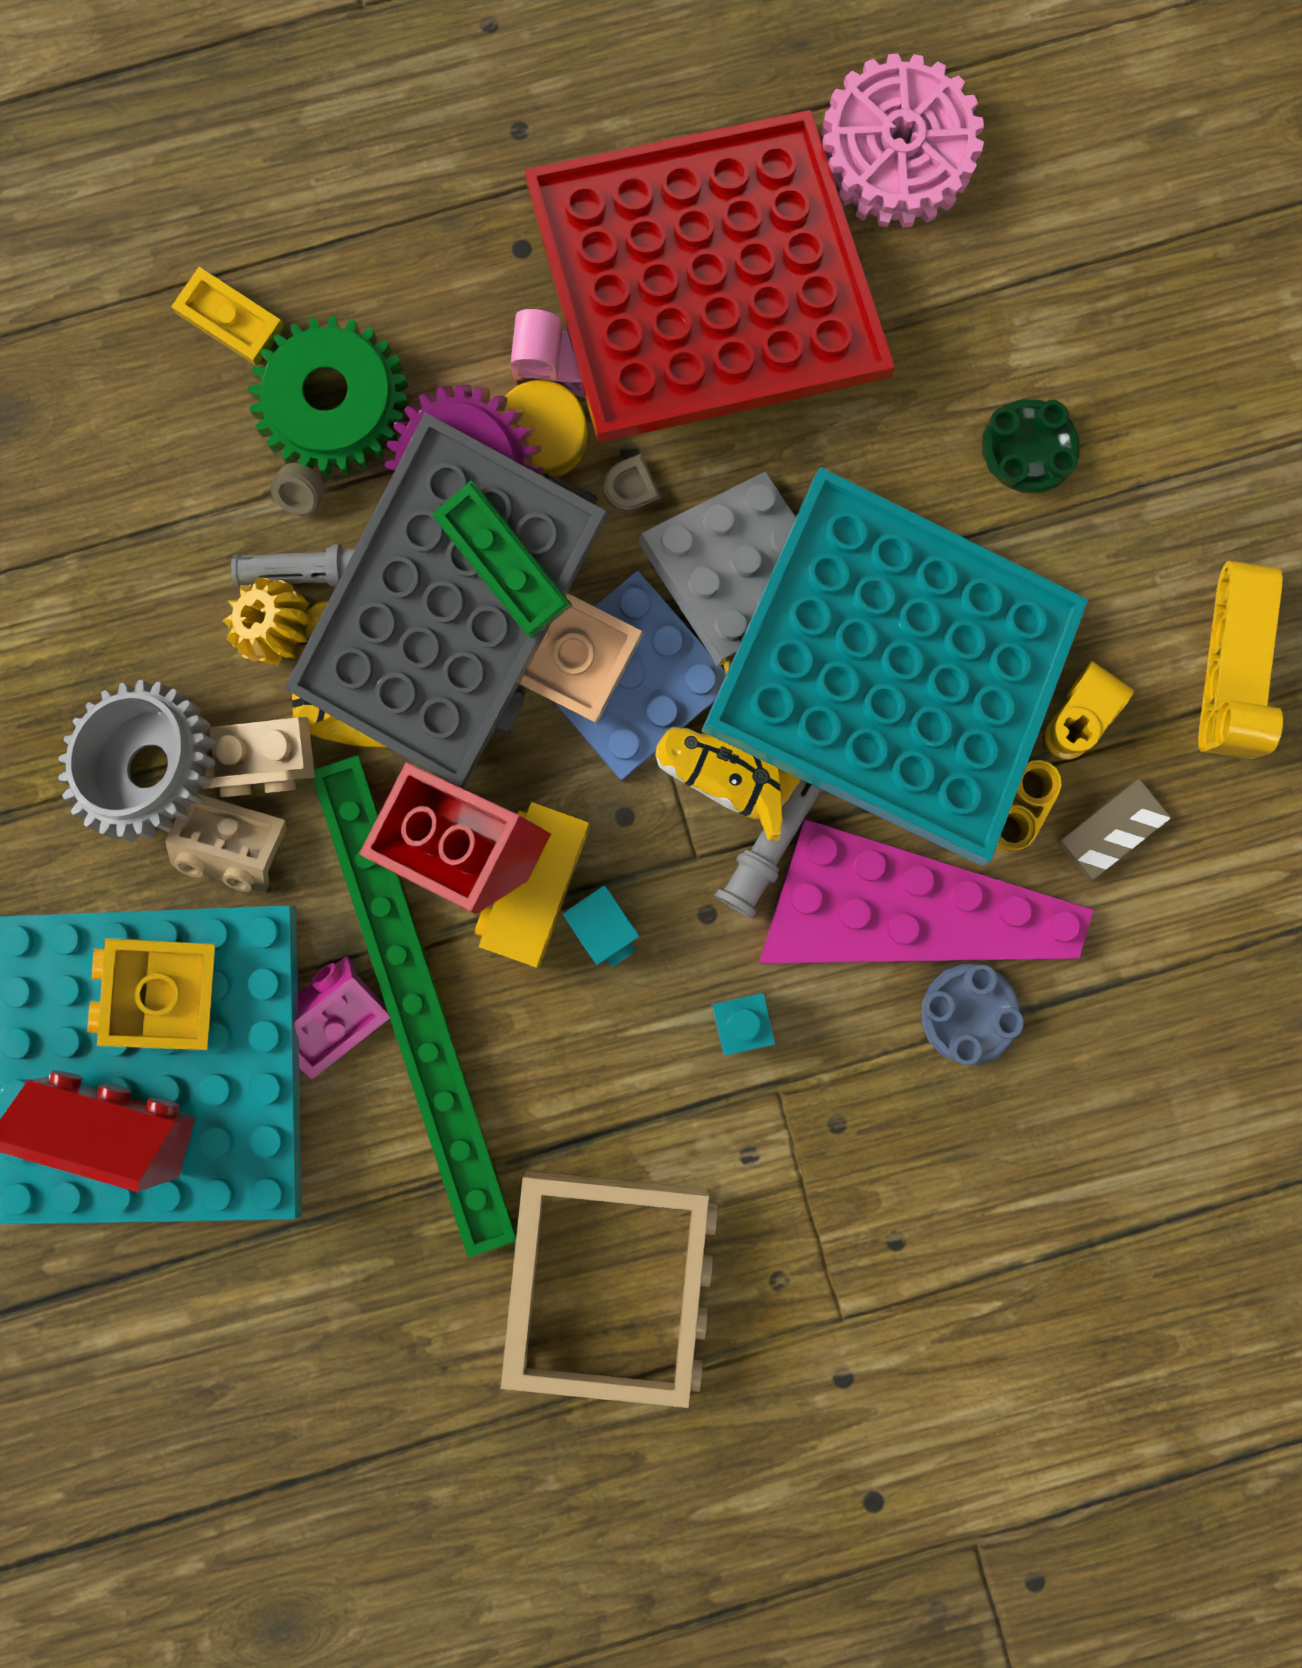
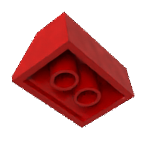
(453, 841)
(96, 1132)

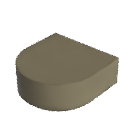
(630, 486)

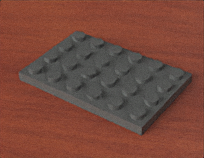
(412, 631)

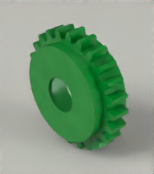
(337, 434)

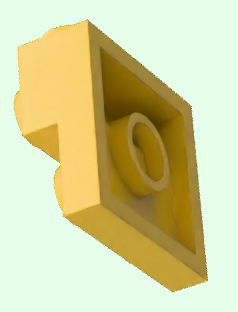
(152, 994)

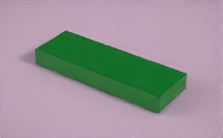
(501, 559)

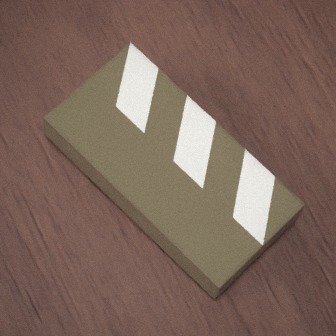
(1114, 829)

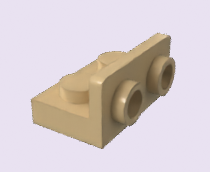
(261, 753)
(226, 844)

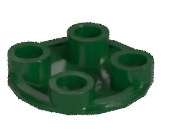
(1031, 445)

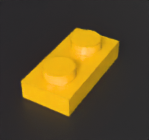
(227, 316)

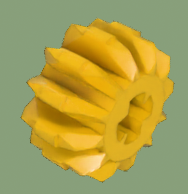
(267, 621)

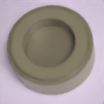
(297, 489)

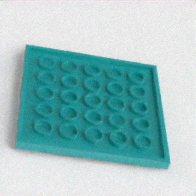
(898, 667)
(240, 1089)

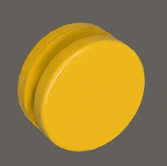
(557, 424)

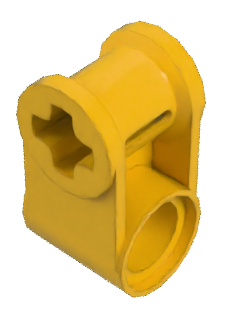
(1090, 708)

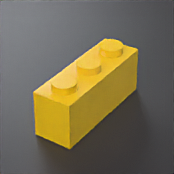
(525, 917)

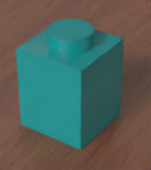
(602, 928)
(742, 1023)

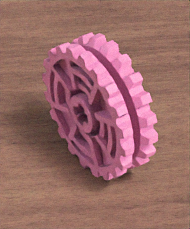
(914, 108)

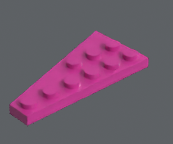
(882, 904)

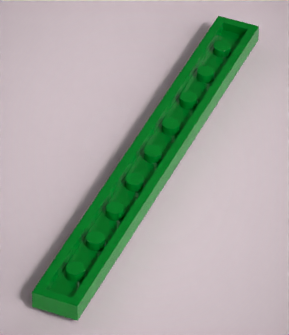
(415, 1013)

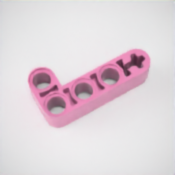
(543, 351)

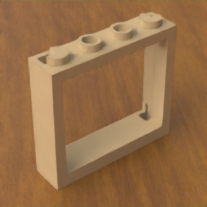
(693, 1318)

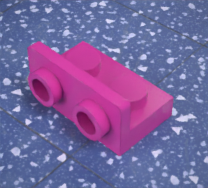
(334, 1016)

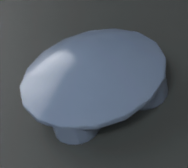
(971, 1014)

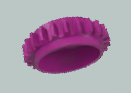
(473, 416)

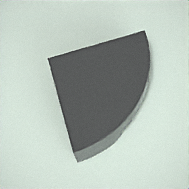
(509, 718)

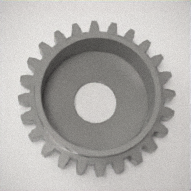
(105, 746)

